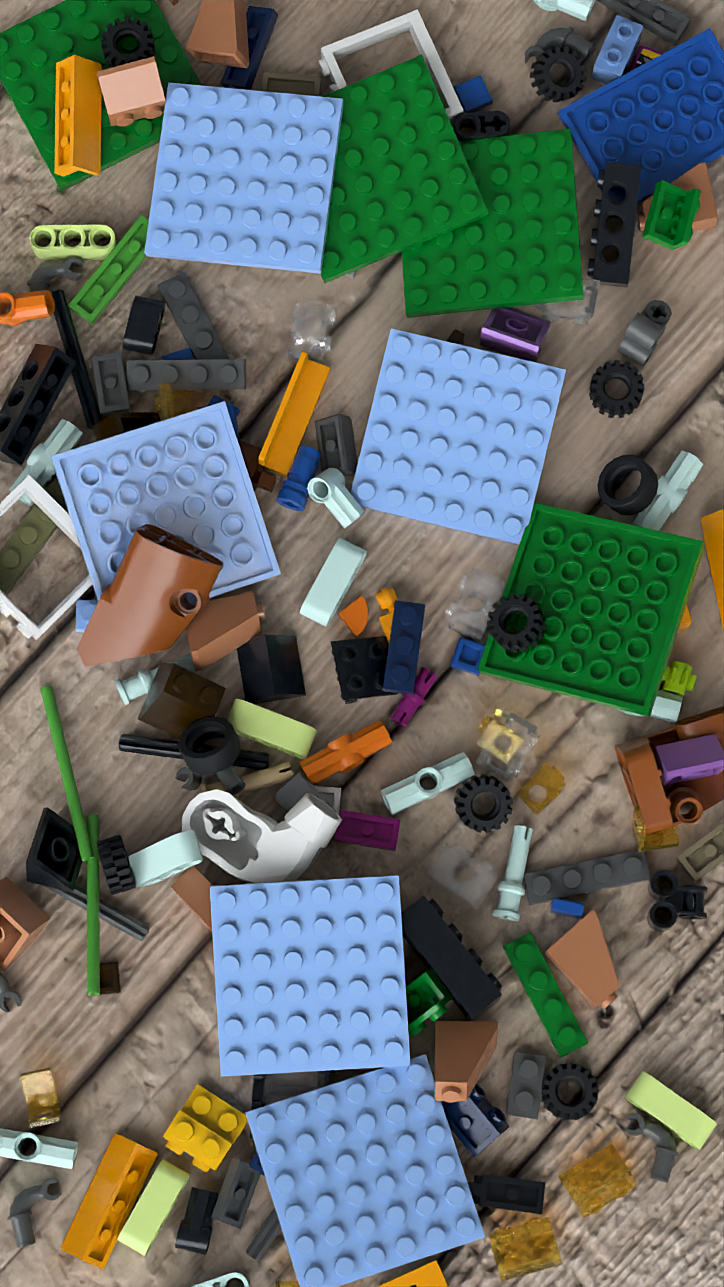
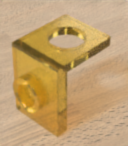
(491, 728)
(551, 780)
(658, 840)
(40, 1097)

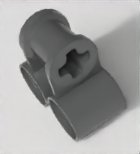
(645, 332)

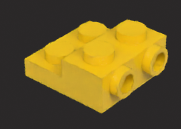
(205, 1129)

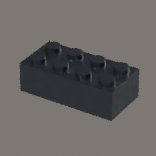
(442, 951)

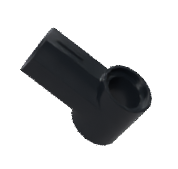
(196, 1228)

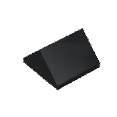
(271, 669)
(54, 853)

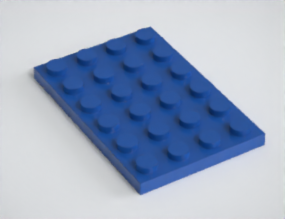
(655, 116)

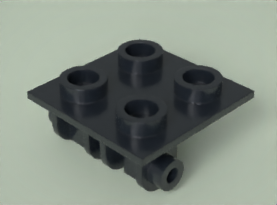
(361, 667)

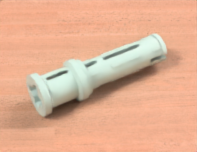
(141, 683)
(512, 888)

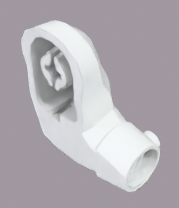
(254, 844)

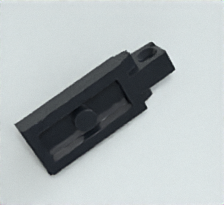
(508, 1193)

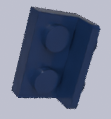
(475, 1121)

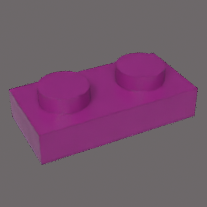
(368, 830)

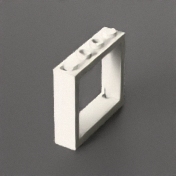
(409, 22)
(63, 521)

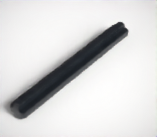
(73, 350)
(170, 749)

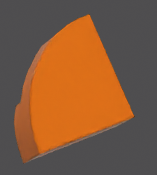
(355, 616)

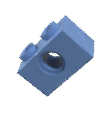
(617, 50)

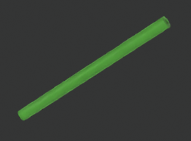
(67, 773)
(93, 924)

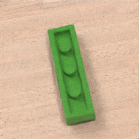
(112, 274)

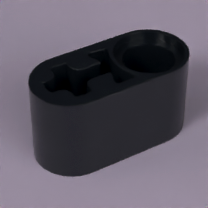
(477, 119)
(144, 325)

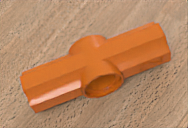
(26, 306)
(346, 752)

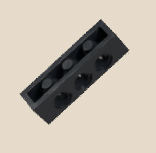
(628, 179)
(32, 401)

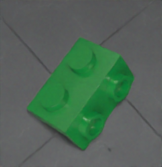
(671, 215)
(424, 1000)

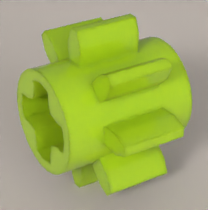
(678, 678)

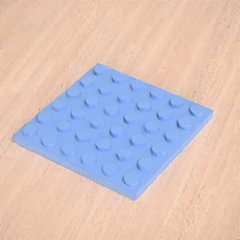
(244, 177)
(457, 436)
(174, 476)
(309, 975)
(364, 1175)

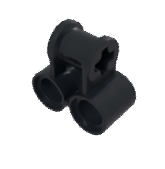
(676, 902)

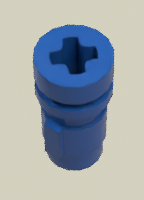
(303, 469)

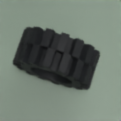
(123, 30)
(574, 69)
(616, 406)
(505, 611)
(496, 815)
(115, 864)
(556, 1105)

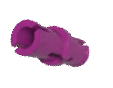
(410, 703)

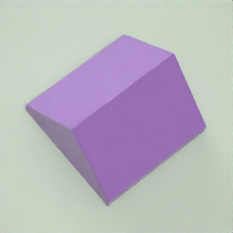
(514, 333)
(690, 759)

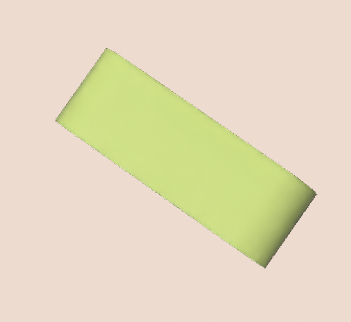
(62, 234)
(271, 729)
(670, 1110)
(153, 1207)

